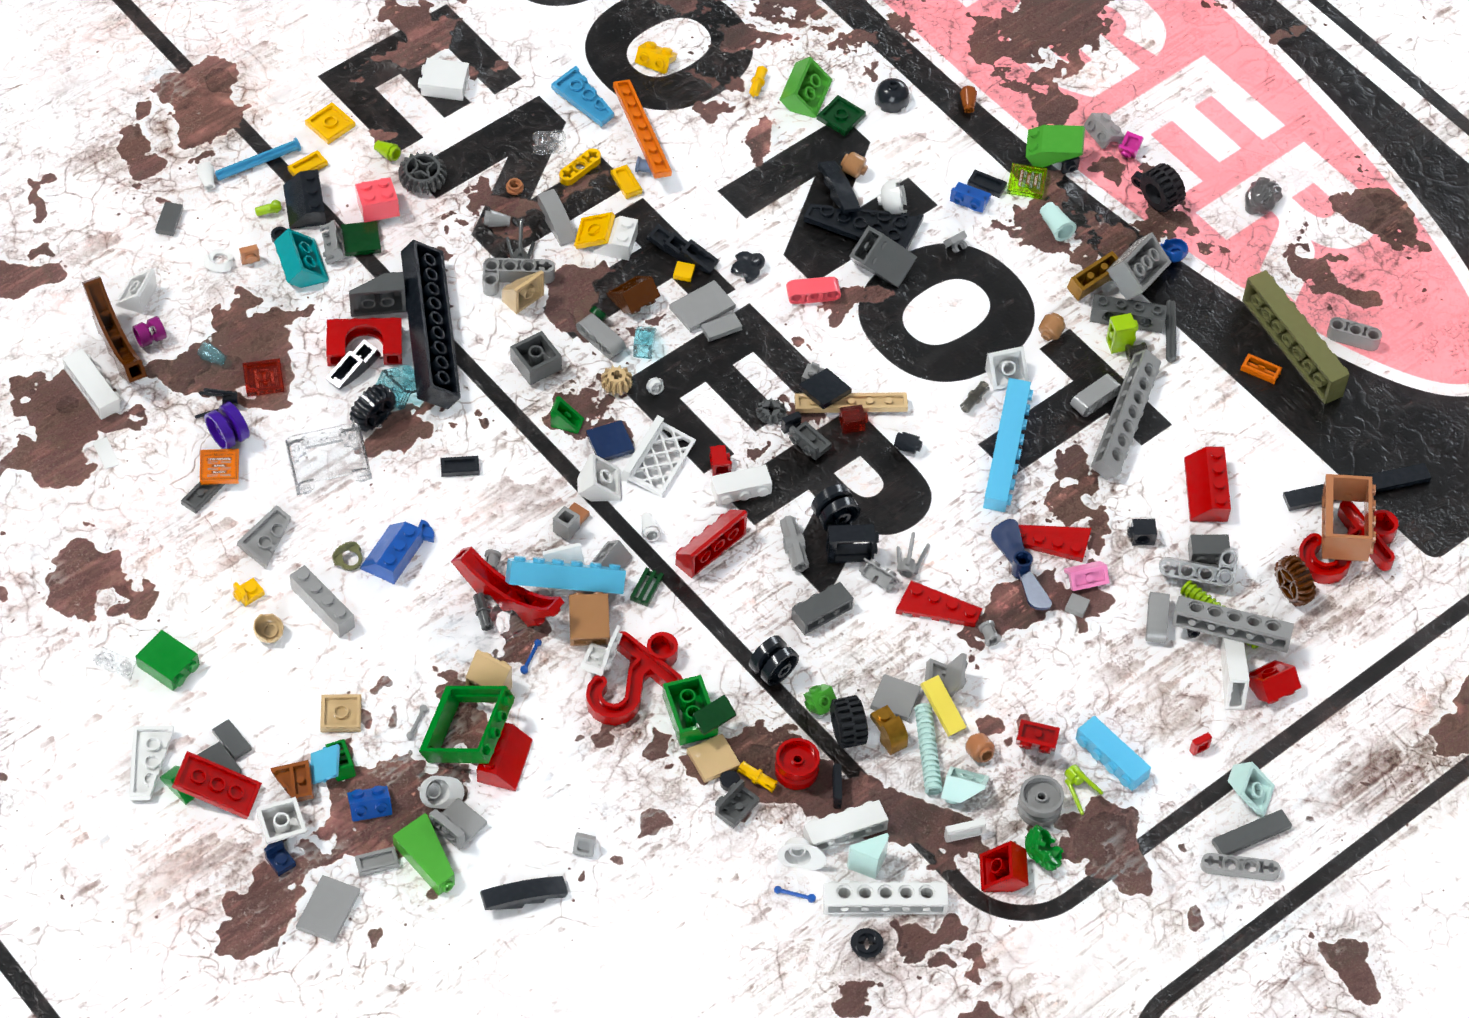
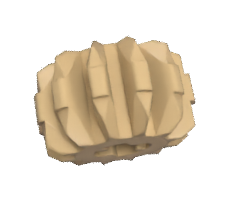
(616, 380)

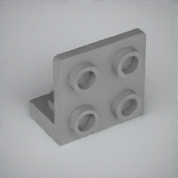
(457, 823)

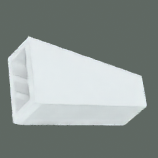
(1234, 674)

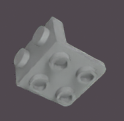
(951, 675)

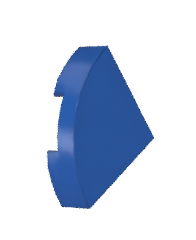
(428, 533)

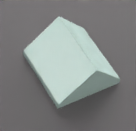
(868, 855)

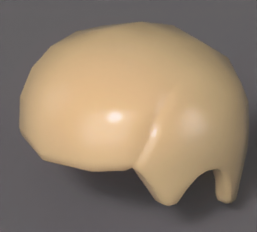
(268, 628)

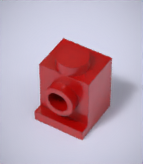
(720, 460)

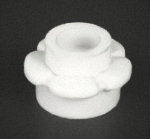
(655, 386)

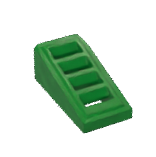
(347, 769)

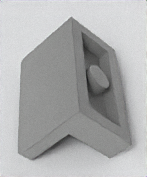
(613, 553)

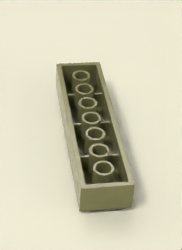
(1295, 337)

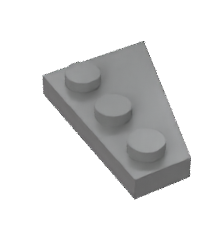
(265, 536)

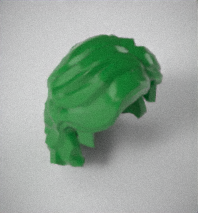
(1039, 849)

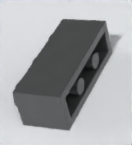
(822, 608)

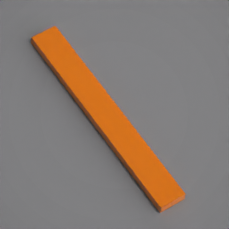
(642, 129)

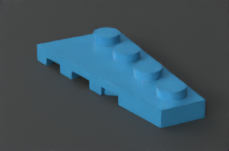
(580, 94)

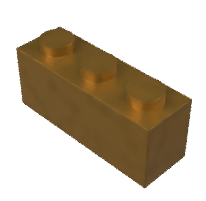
(1091, 277)

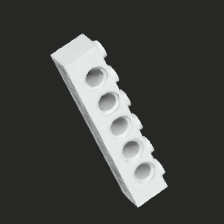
(878, 905)

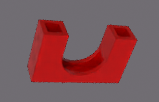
(343, 331)

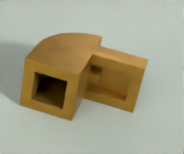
(892, 729)

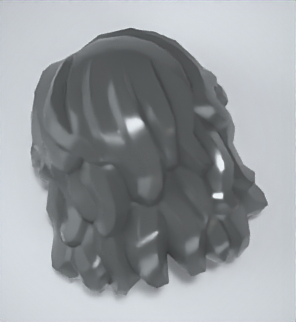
(1262, 196)

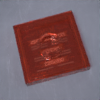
(263, 377)

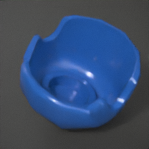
(1175, 249)

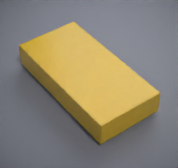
(310, 162)
(626, 181)

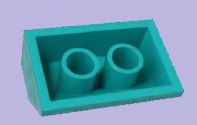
(300, 259)

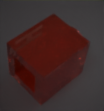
(852, 418)

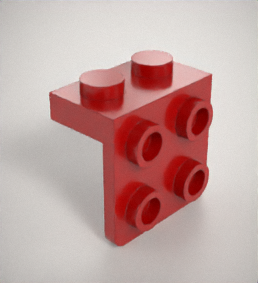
(1038, 736)

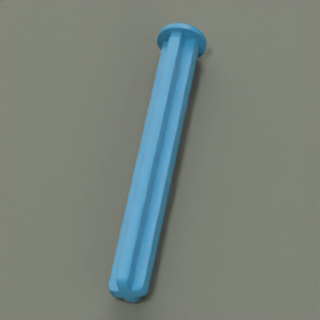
(258, 159)

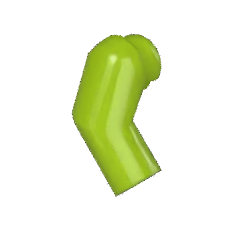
(273, 207)

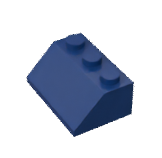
(393, 551)

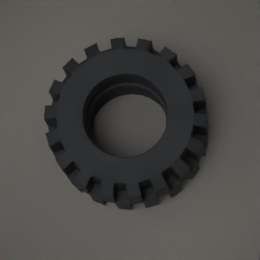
(1162, 187)
(849, 721)

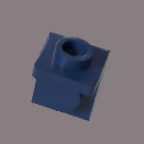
(279, 858)

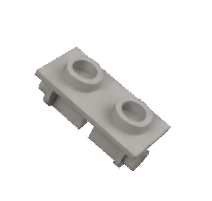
(873, 569)

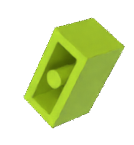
(1121, 332)

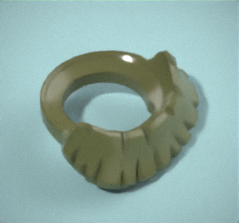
(338, 557)

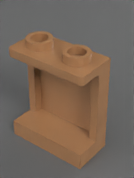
(589, 619)

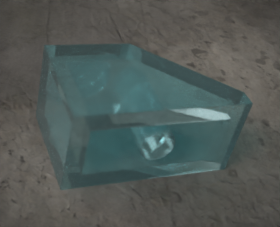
(644, 342)

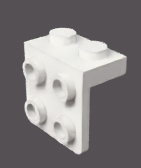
(600, 658)

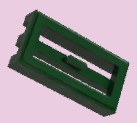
(653, 574)

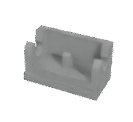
(333, 242)

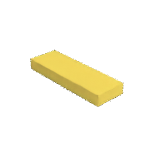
(943, 706)

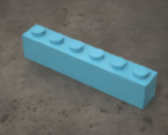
(565, 575)

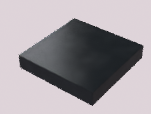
(825, 388)

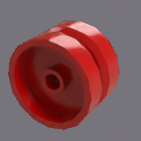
(797, 763)

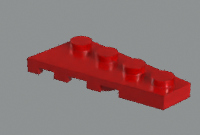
(1056, 540)
(928, 602)

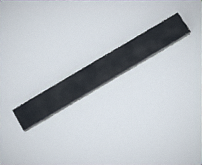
(1383, 480)

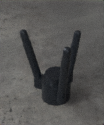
(227, 396)

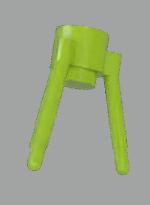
(1077, 777)

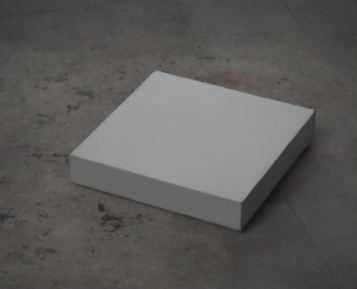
(896, 694)

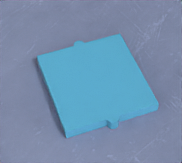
(325, 764)

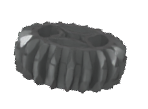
(422, 173)

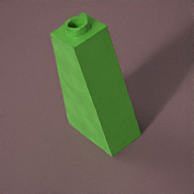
(424, 852)

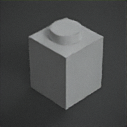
(566, 523)

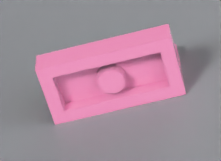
(1087, 575)

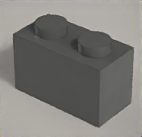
(1208, 548)

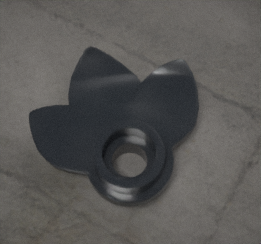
(746, 266)

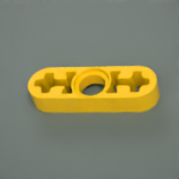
(574, 173)

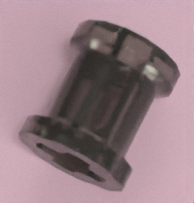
(1131, 350)

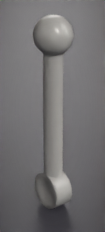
(423, 709)

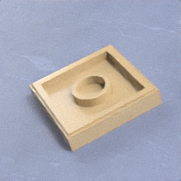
(340, 713)
(713, 758)

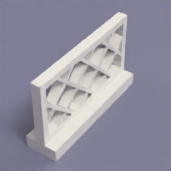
(646, 446)

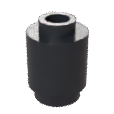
(908, 442)

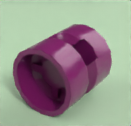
(143, 334)

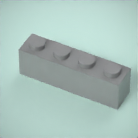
(322, 601)

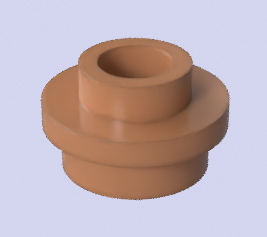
(514, 186)

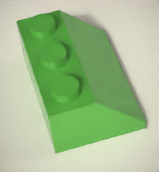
(806, 88)

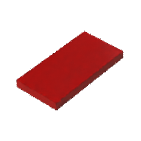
(216, 785)

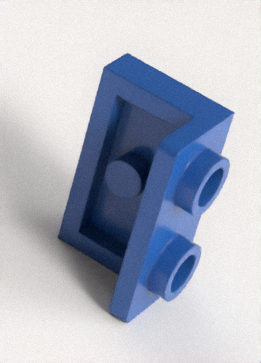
(369, 803)

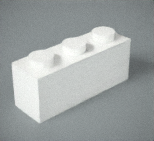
(741, 485)

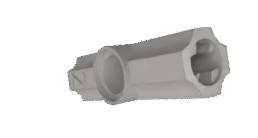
(794, 543)

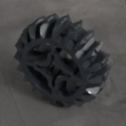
(373, 407)

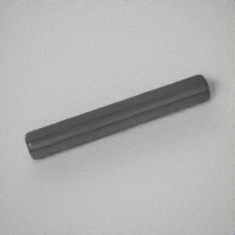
(1171, 331)

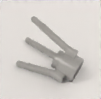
(908, 567)

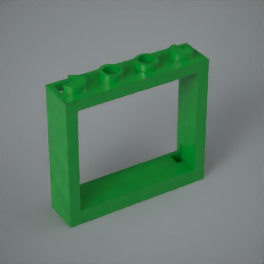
(444, 714)

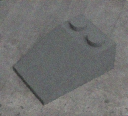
(379, 296)

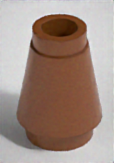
(968, 96)

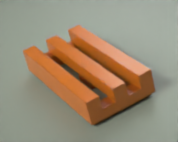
(1259, 369)

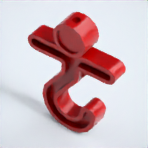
(1353, 519)
(644, 663)

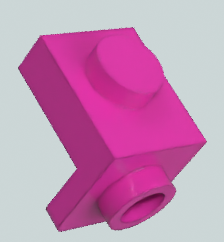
(1130, 145)

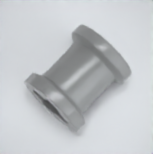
(492, 557)
(989, 632)

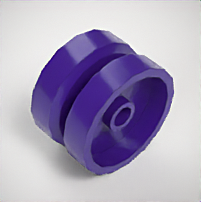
(227, 425)

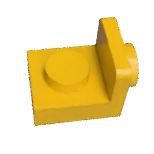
(247, 592)

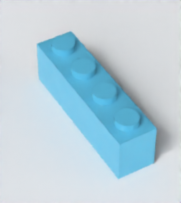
(1113, 753)

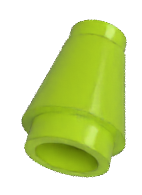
(388, 150)

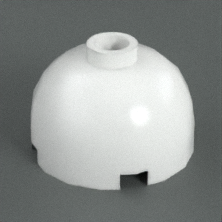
(893, 197)

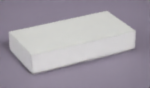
(965, 830)

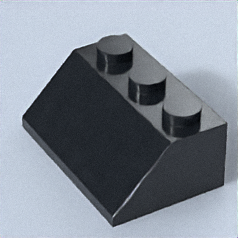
(304, 200)

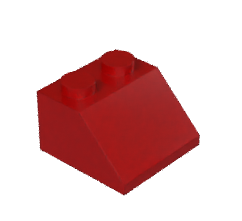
(1274, 681)
(1004, 868)

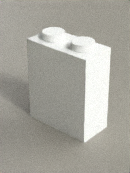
(444, 79)

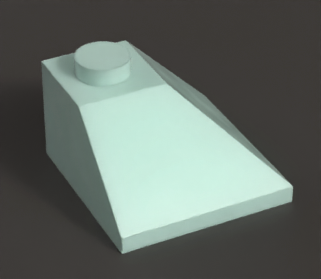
(962, 785)
(1252, 786)

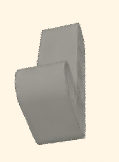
(510, 269)
(1197, 567)

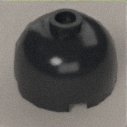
(892, 95)

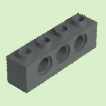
(1148, 315)

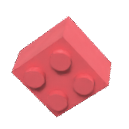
(377, 200)

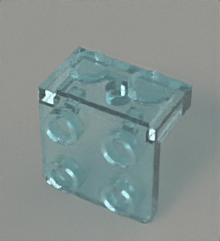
(400, 381)

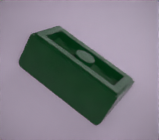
(713, 715)

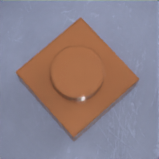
(249, 254)

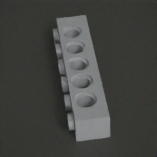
(1232, 624)

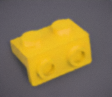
(655, 57)

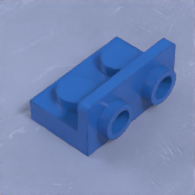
(970, 197)

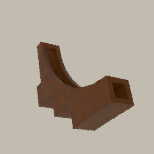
(107, 325)

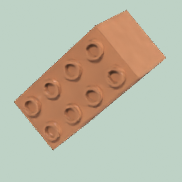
(1343, 545)

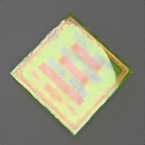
(1027, 181)

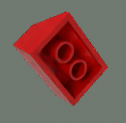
(507, 760)

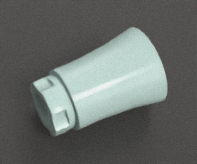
(1057, 221)

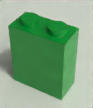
(167, 660)

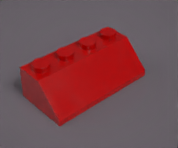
(1207, 485)
(711, 542)

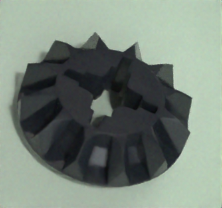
(875, 941)

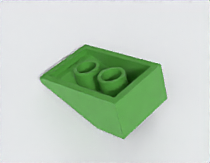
(1054, 144)

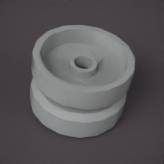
(1040, 800)

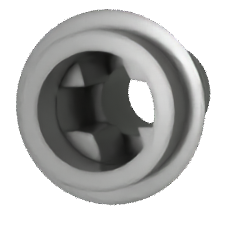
(496, 219)

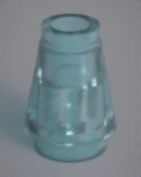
(211, 353)

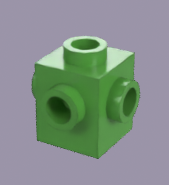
(819, 699)

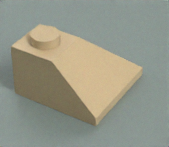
(523, 291)

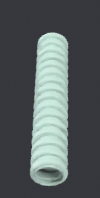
(928, 749)

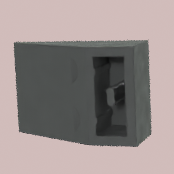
(882, 256)

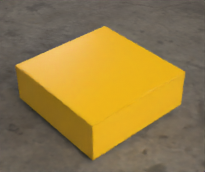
(684, 271)

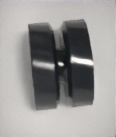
(835, 506)
(773, 660)

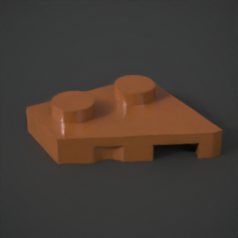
(295, 779)

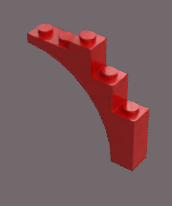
(485, 579)

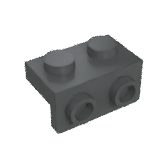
(809, 440)
(736, 804)

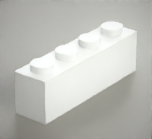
(91, 383)
(846, 825)

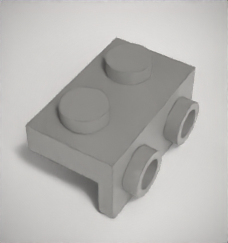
(1103, 129)

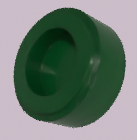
(597, 312)

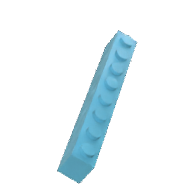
(1007, 444)

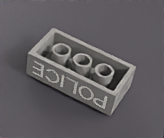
(1139, 266)

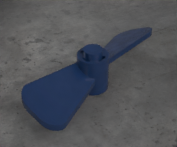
(1009, 541)

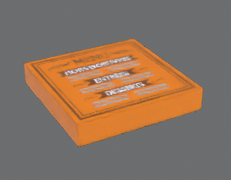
(219, 466)

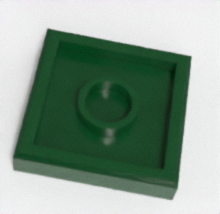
(841, 115)
(361, 238)

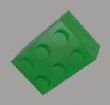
(682, 701)

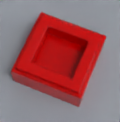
(1200, 743)

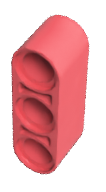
(813, 290)

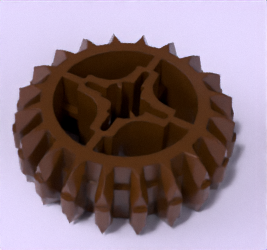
(1295, 580)

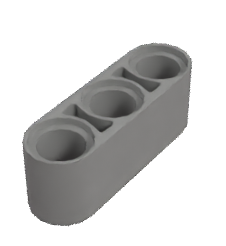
(1354, 334)
(600, 336)
(1095, 395)
(1157, 617)

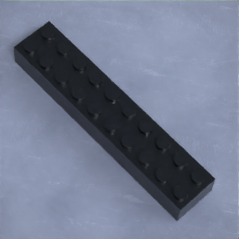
(430, 325)

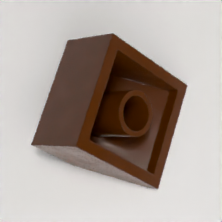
(634, 294)

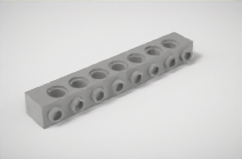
(1126, 414)

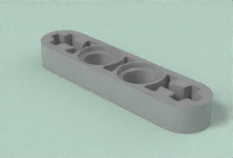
(1240, 863)

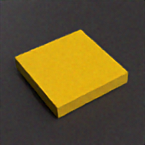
(330, 123)
(594, 230)

